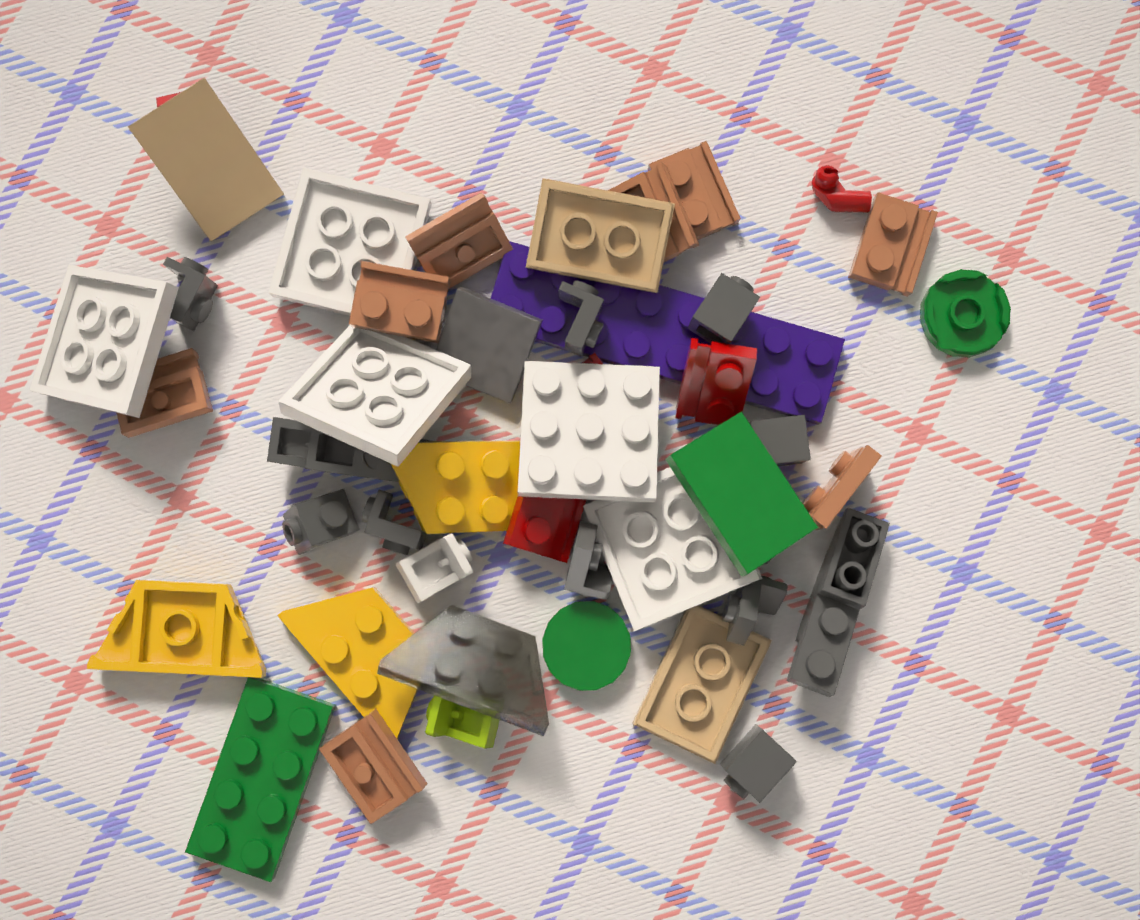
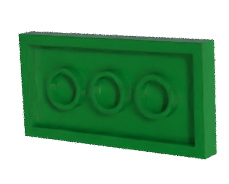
(260, 778)

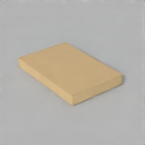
(206, 159)
(600, 235)
(700, 684)

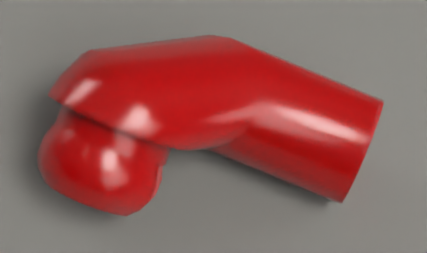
(835, 197)

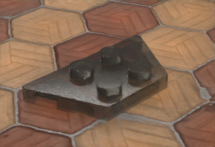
(474, 666)

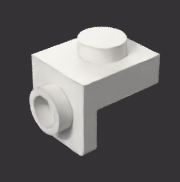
(435, 567)

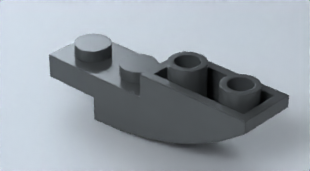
(306, 447)
(836, 602)

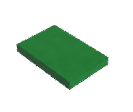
(741, 494)

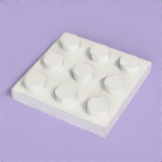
(337, 227)
(104, 339)
(376, 392)
(589, 431)
(662, 553)

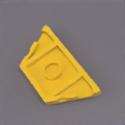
(461, 484)
(180, 632)
(348, 641)

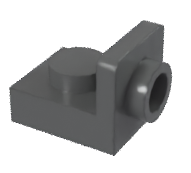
(585, 572)

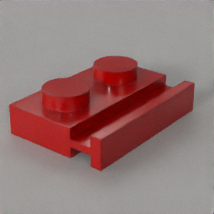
(715, 381)
(545, 526)

